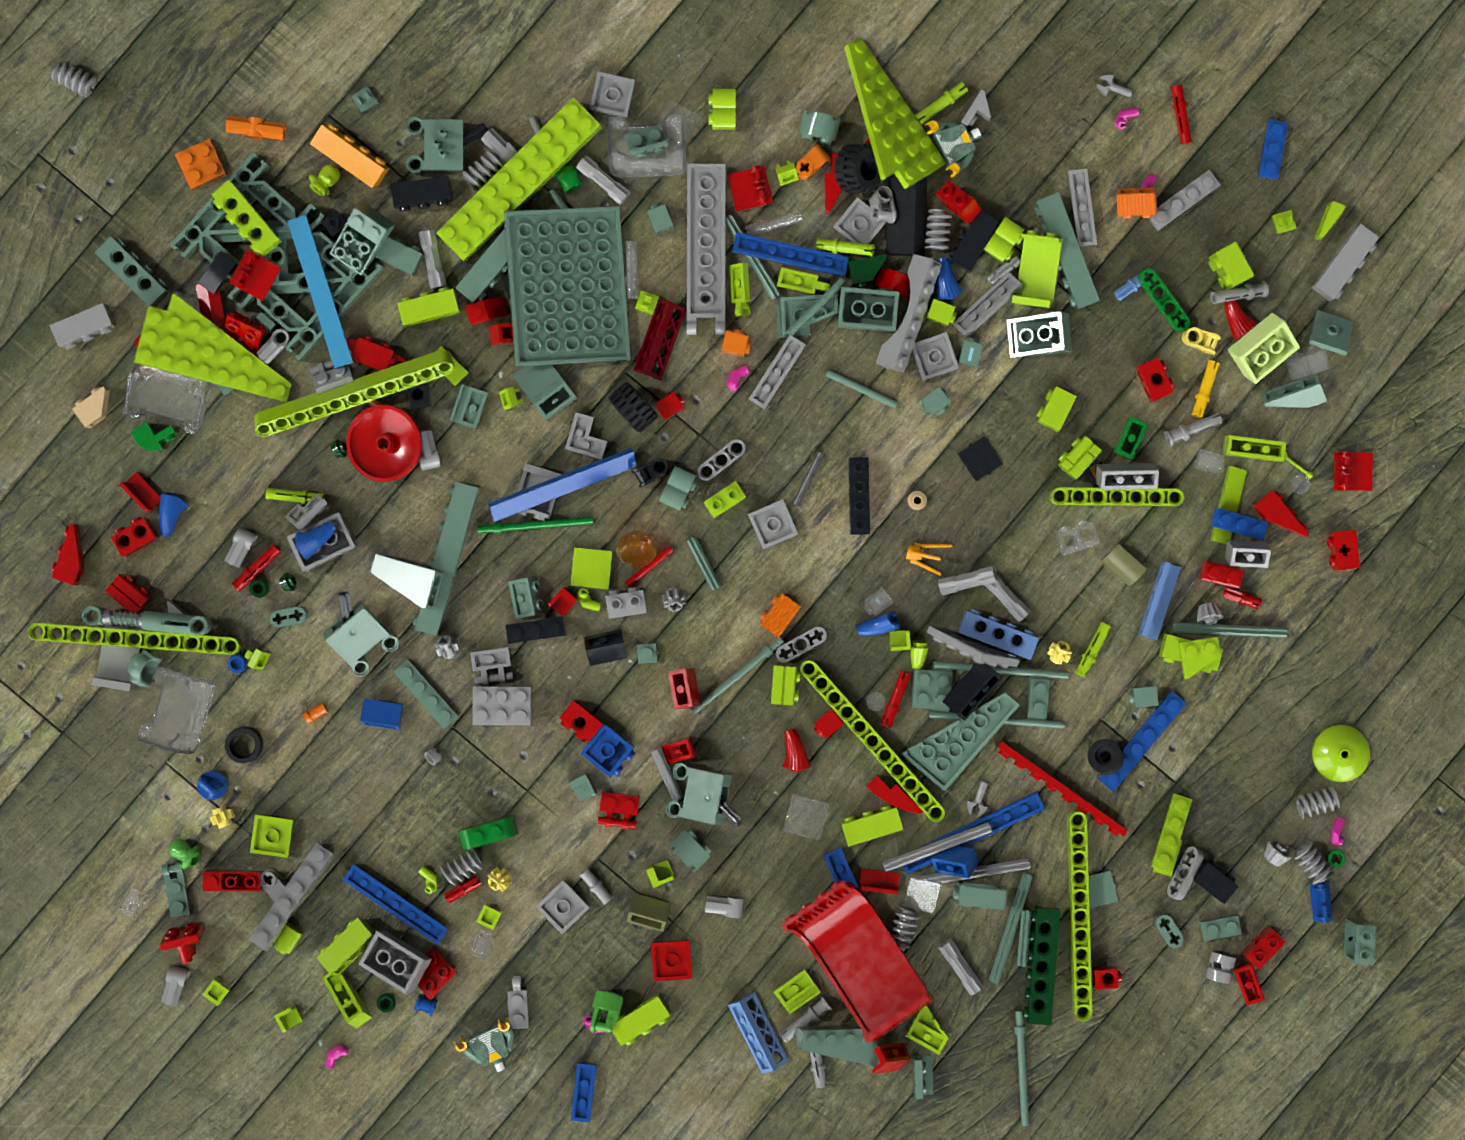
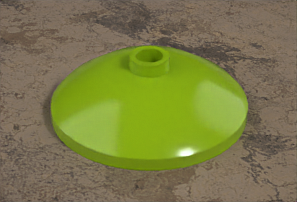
(1328, 751)

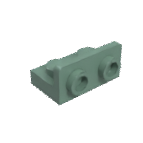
(646, 141)
(526, 597)
(922, 1076)

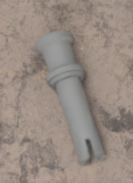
(1246, 292)
(1184, 432)
(812, 1014)

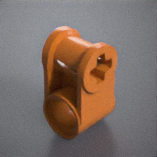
(814, 160)

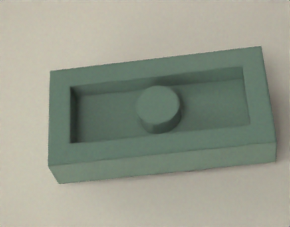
(1220, 927)

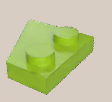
(1198, 654)
(927, 1031)

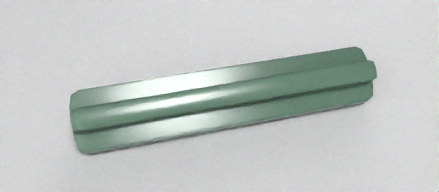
(703, 563)
(1024, 937)

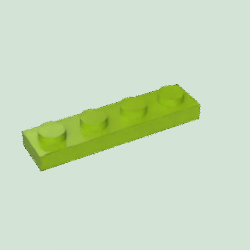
(1171, 833)

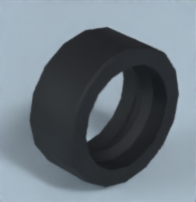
(229, 744)

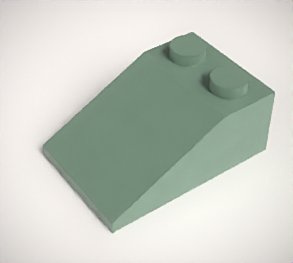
(1039, 335)

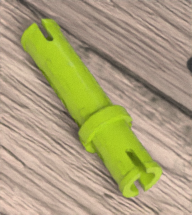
(948, 98)
(845, 247)
(295, 496)
(1092, 650)

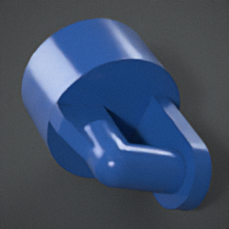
(213, 784)

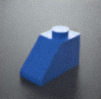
(956, 861)

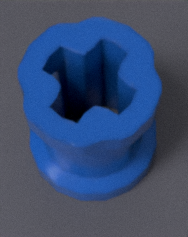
(425, 1005)

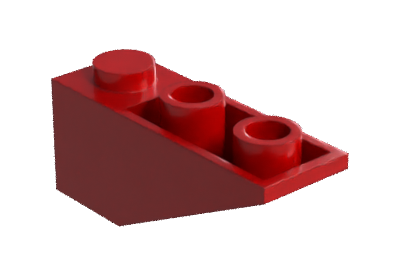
(1275, 512)
(70, 560)
(231, 880)

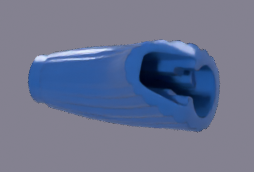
(946, 284)
(170, 508)
(311, 541)
(879, 625)

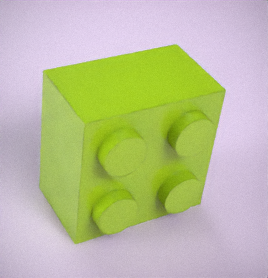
(1230, 266)

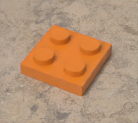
(200, 164)

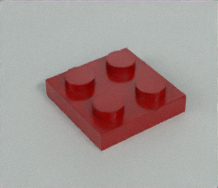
(671, 960)

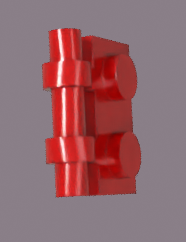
(620, 804)

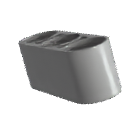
(731, 457)

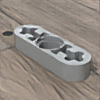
(811, 633)
(1178, 875)

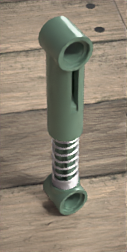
(148, 620)

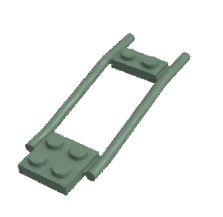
(933, 685)

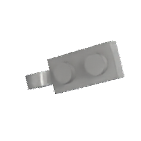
(518, 1005)

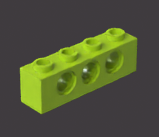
(230, 192)

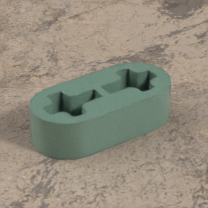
(289, 621)
(1172, 928)

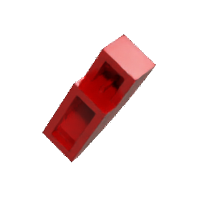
(831, 187)
(893, 795)

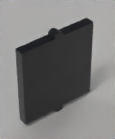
(979, 459)

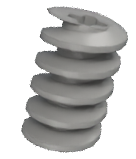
(74, 80)
(482, 170)
(937, 229)
(1317, 801)
(1313, 863)
(463, 867)
(904, 926)

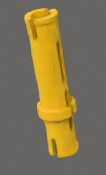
(1202, 397)

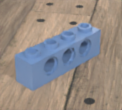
(1024, 649)

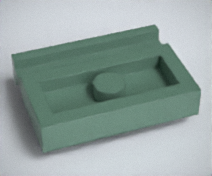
(469, 406)

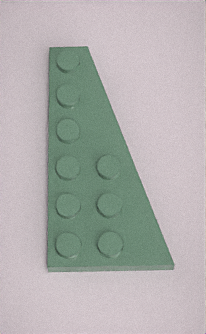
(954, 746)

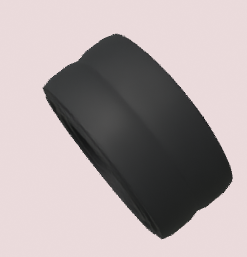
(1113, 764)

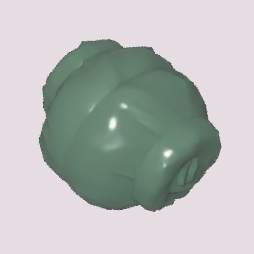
(143, 666)

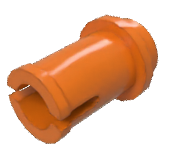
(314, 713)

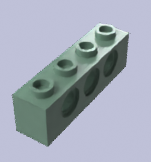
(107, 253)

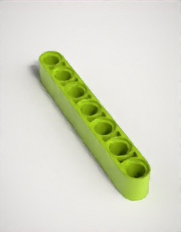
(1145, 500)

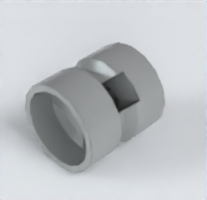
(1217, 973)

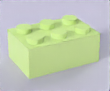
(1263, 348)

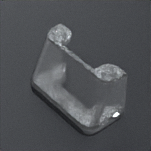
(670, 162)
(167, 396)
(179, 711)

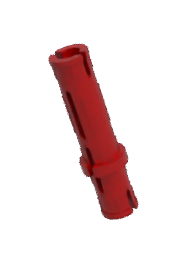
(1181, 114)
(254, 569)
(895, 699)

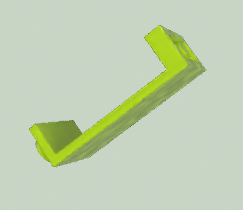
(1038, 269)

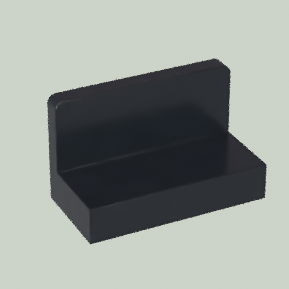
(605, 647)

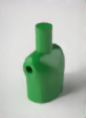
(568, 178)

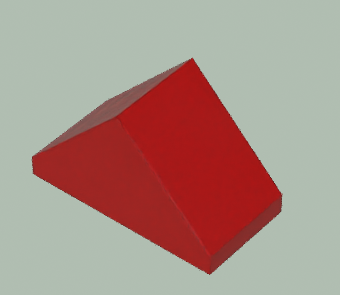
(893, 281)
(679, 750)

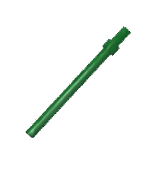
(498, 528)

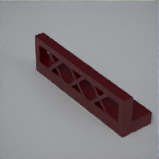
(656, 338)

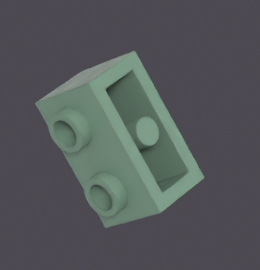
(935, 402)

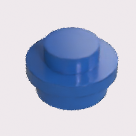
(237, 663)

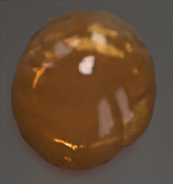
(636, 549)

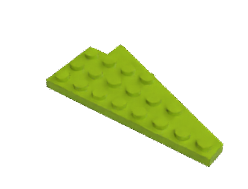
(893, 130)
(195, 347)

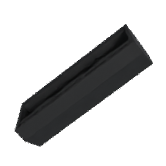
(907, 232)

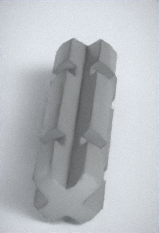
(1003, 270)

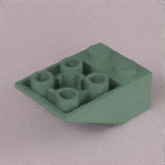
(362, 238)
(545, 389)

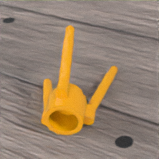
(915, 553)

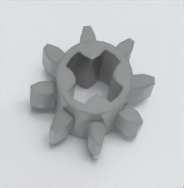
(674, 599)
(446, 647)

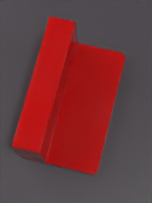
(141, 492)
(879, 881)
(891, 1057)

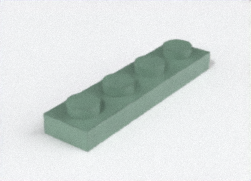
(426, 694)

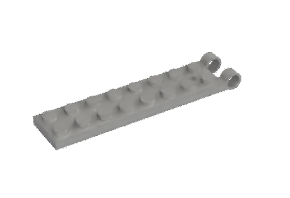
(706, 244)

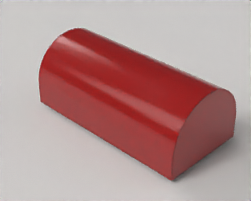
(1248, 983)

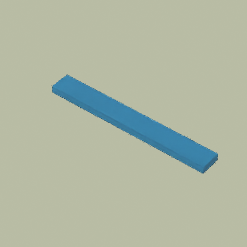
(320, 291)

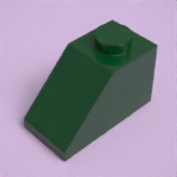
(864, 270)

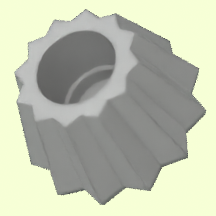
(1209, 613)
(1276, 853)

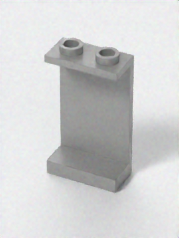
(113, 662)

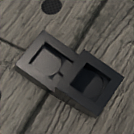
(217, 272)

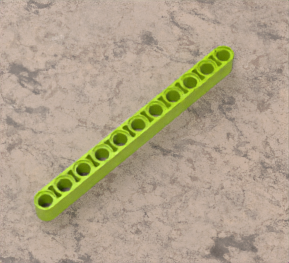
(353, 393)
(126, 635)
(878, 747)
(1084, 923)

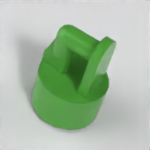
(609, 1003)

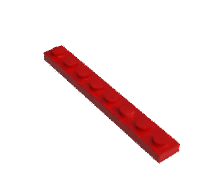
(1067, 794)

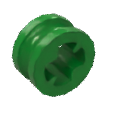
(1336, 852)

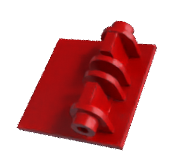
(750, 188)
(255, 275)
(245, 334)
(1353, 471)
(437, 974)

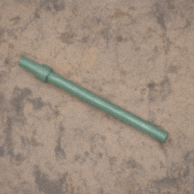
(765, 652)
(1020, 1031)

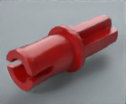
(1242, 597)
(462, 889)

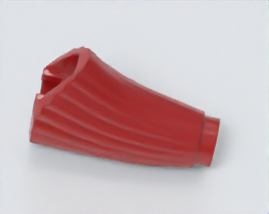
(1237, 320)
(796, 756)

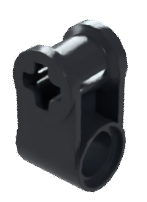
(649, 472)

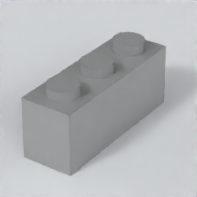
(83, 326)
(1127, 476)

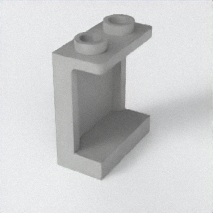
(532, 476)

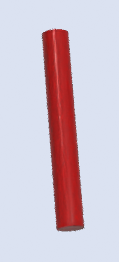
(645, 569)

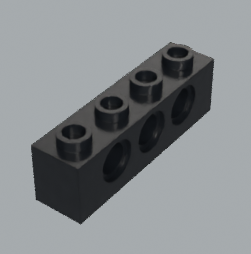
(859, 495)

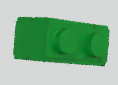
(1130, 438)

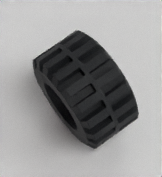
(856, 169)
(633, 407)

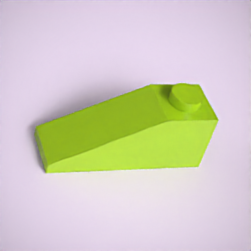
(347, 1000)

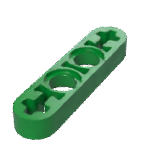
(1163, 300)

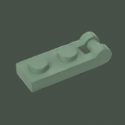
(176, 890)

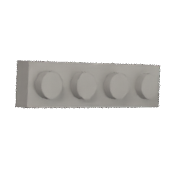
(1184, 199)
(1082, 207)
(987, 305)
(777, 372)

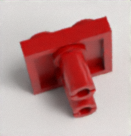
(183, 940)

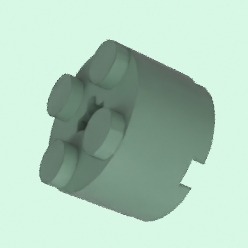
(819, 126)
(689, 850)

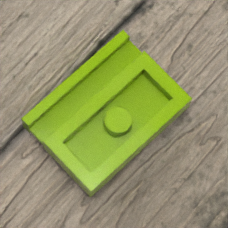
(797, 991)

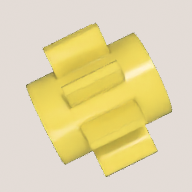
(1060, 652)
(222, 817)
(499, 879)

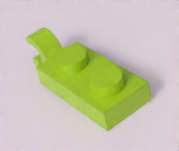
(800, 281)
(740, 288)

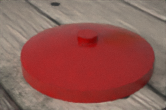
(384, 443)

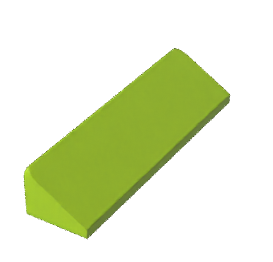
(1229, 499)

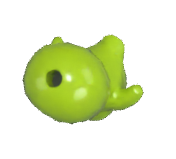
(327, 178)

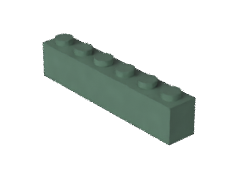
(1072, 263)

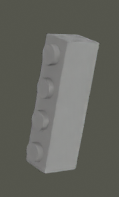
(1344, 263)

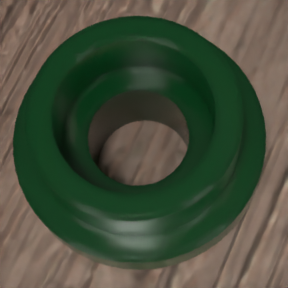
(339, 449)
(288, 582)
(253, 588)
(384, 1008)

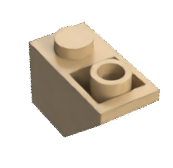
(93, 408)

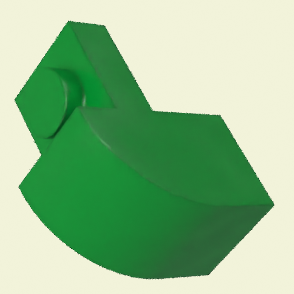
(150, 440)

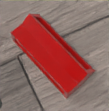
(211, 306)

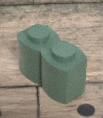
(678, 488)

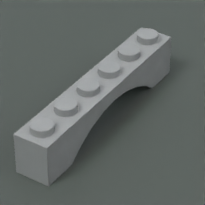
(897, 350)
(290, 897)

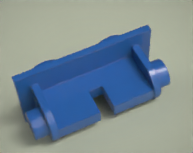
(1321, 902)

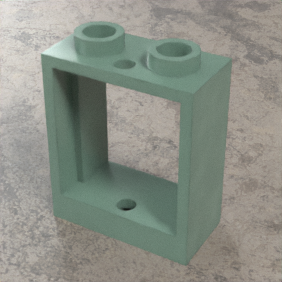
(980, 895)
(1362, 947)

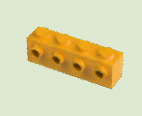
(349, 155)

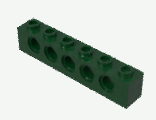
(1042, 1015)

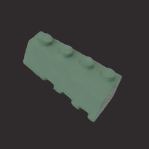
(839, 1042)

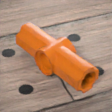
(256, 128)

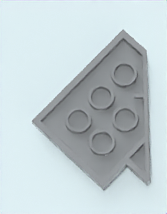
(976, 649)

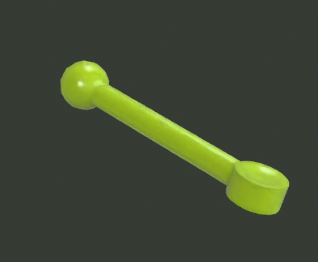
(1309, 474)

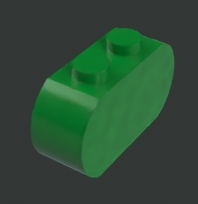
(488, 832)

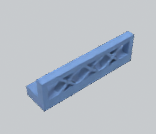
(1159, 600)
(755, 1035)

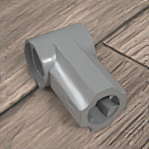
(503, 150)
(273, 347)
(430, 455)
(242, 543)
(729, 906)
(176, 980)

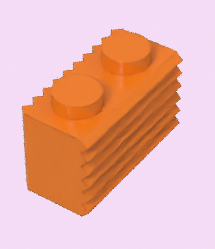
(1136, 202)
(779, 615)

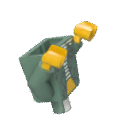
(954, 143)
(489, 1045)

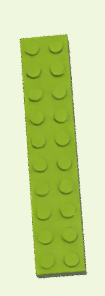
(519, 179)

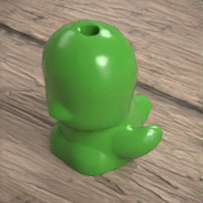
(182, 851)

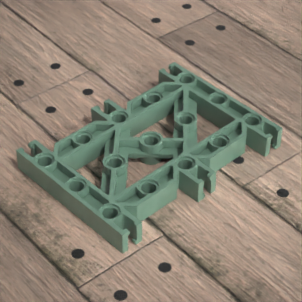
(214, 232)

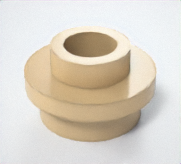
(911, 500)

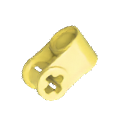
(1205, 340)

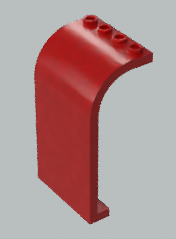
(860, 959)

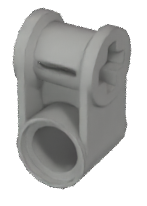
(883, 205)
(274, 886)

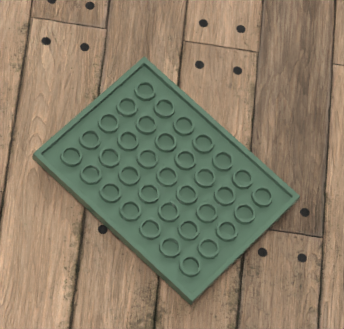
(567, 286)

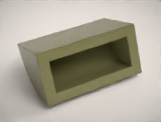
(1123, 565)
(648, 912)

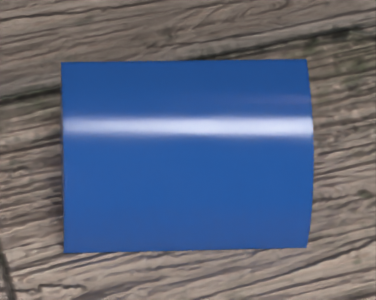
(381, 714)

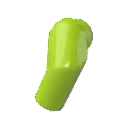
(586, 601)
(431, 879)

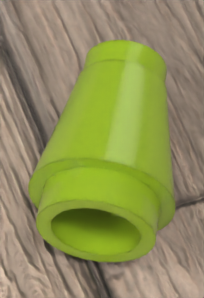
(918, 653)

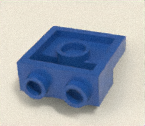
(608, 751)

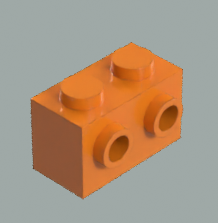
(736, 343)

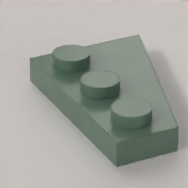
(794, 307)

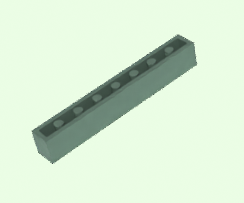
(448, 553)

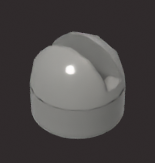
(432, 756)

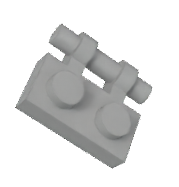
(330, 379)
(491, 659)

